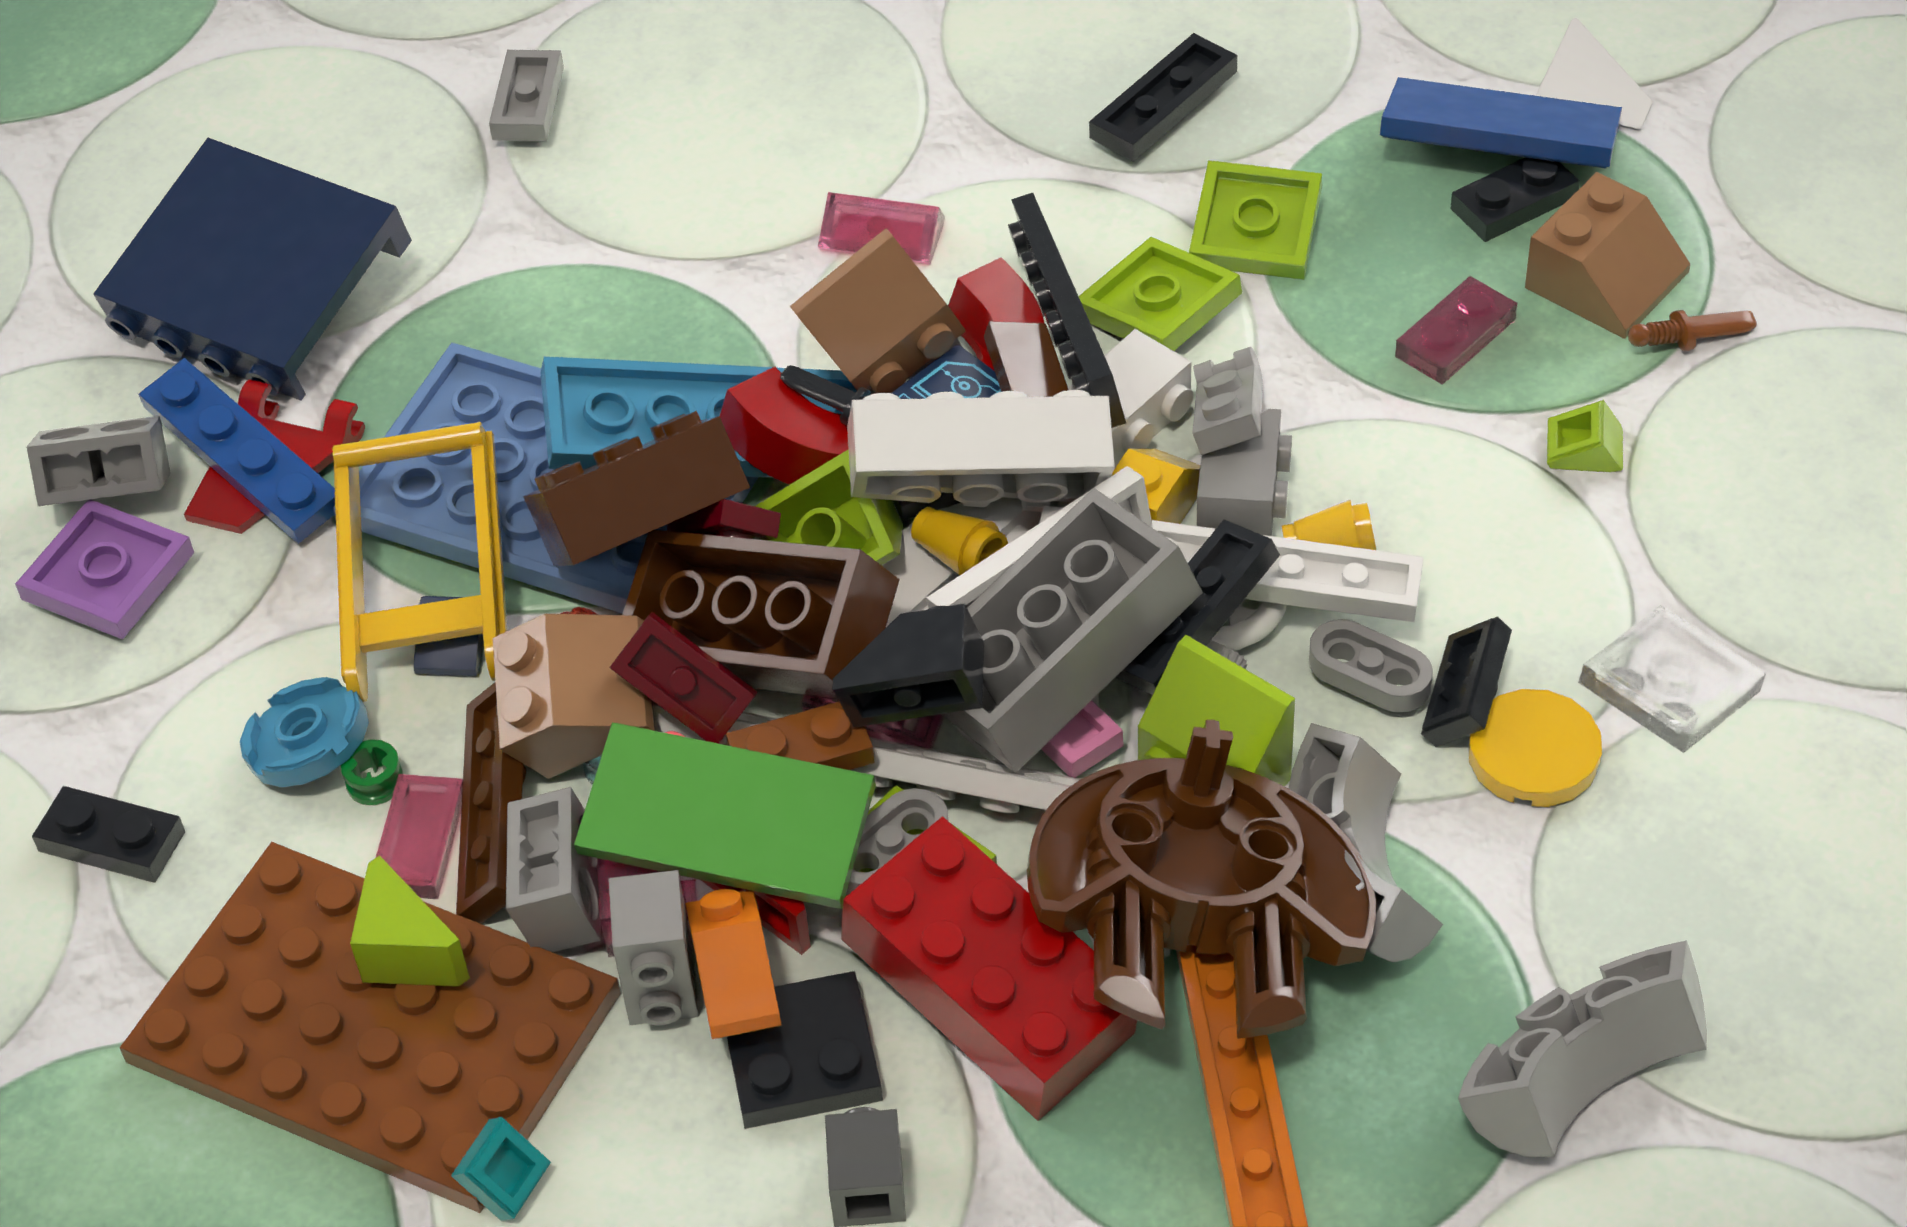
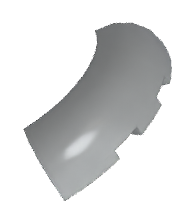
(1355, 791)
(1583, 1045)

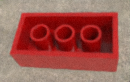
(983, 967)

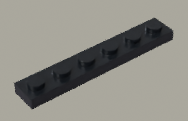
(1061, 305)

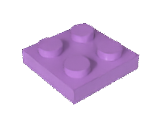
(105, 568)

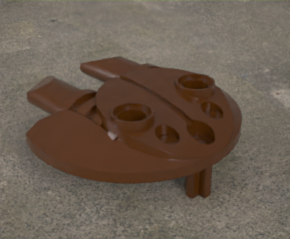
(1206, 861)

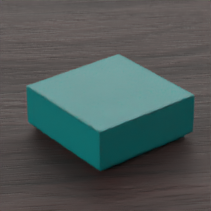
(501, 1169)

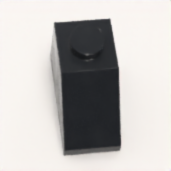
(915, 669)

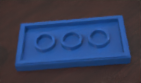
(1501, 122)

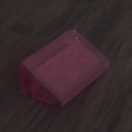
(855, 220)

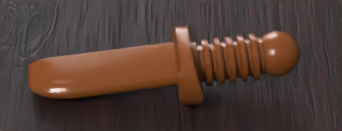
(1686, 329)

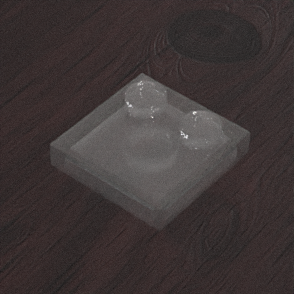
(1672, 678)

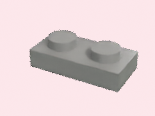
(526, 95)

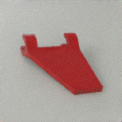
(224, 507)

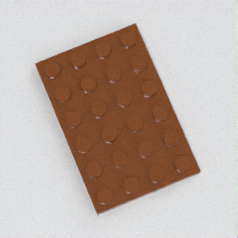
(377, 1071)

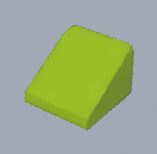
(1585, 440)

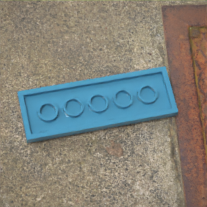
(614, 400)

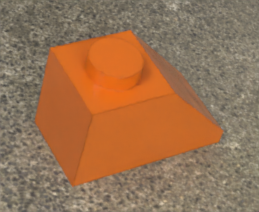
(732, 963)

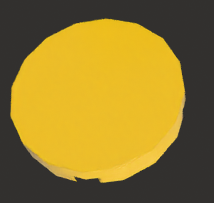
(1536, 748)

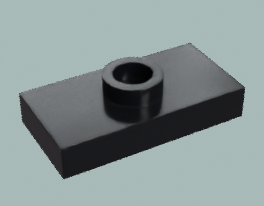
(1466, 682)

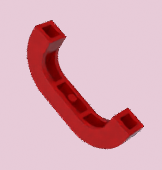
(793, 436)

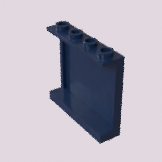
(246, 265)

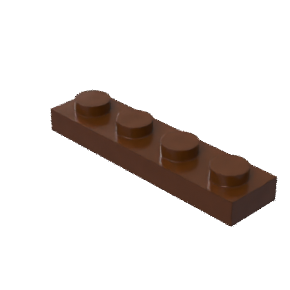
(488, 786)

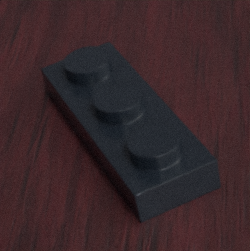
(1163, 97)
(1226, 572)

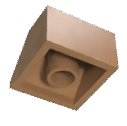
(1605, 256)
(878, 316)
(559, 689)

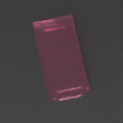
(421, 830)

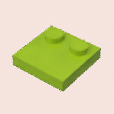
(1257, 219)
(1160, 294)

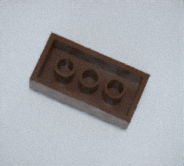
(763, 607)

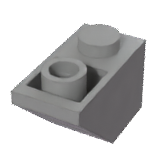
(1242, 480)

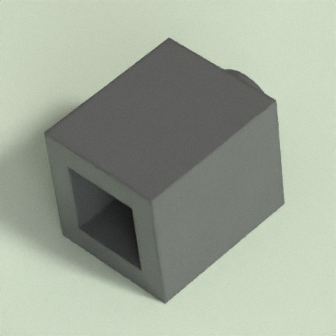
(865, 1167)

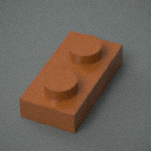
(812, 736)

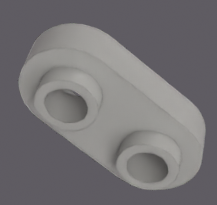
(1373, 665)
(887, 828)

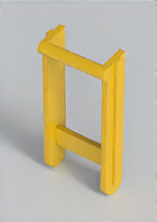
(424, 622)

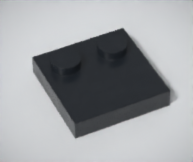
(813, 1060)

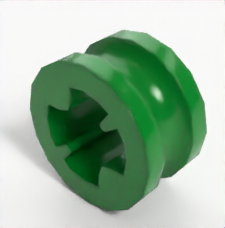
(372, 789)

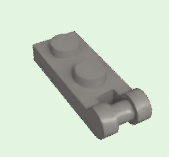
(1227, 401)

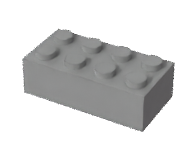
(1070, 623)

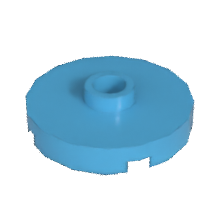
(304, 732)

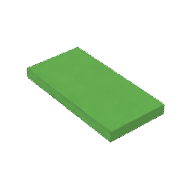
(726, 815)

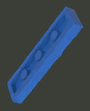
(240, 450)

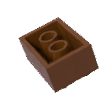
(634, 488)

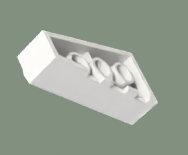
(980, 447)

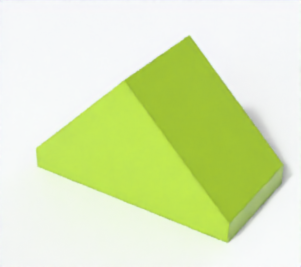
(401, 937)

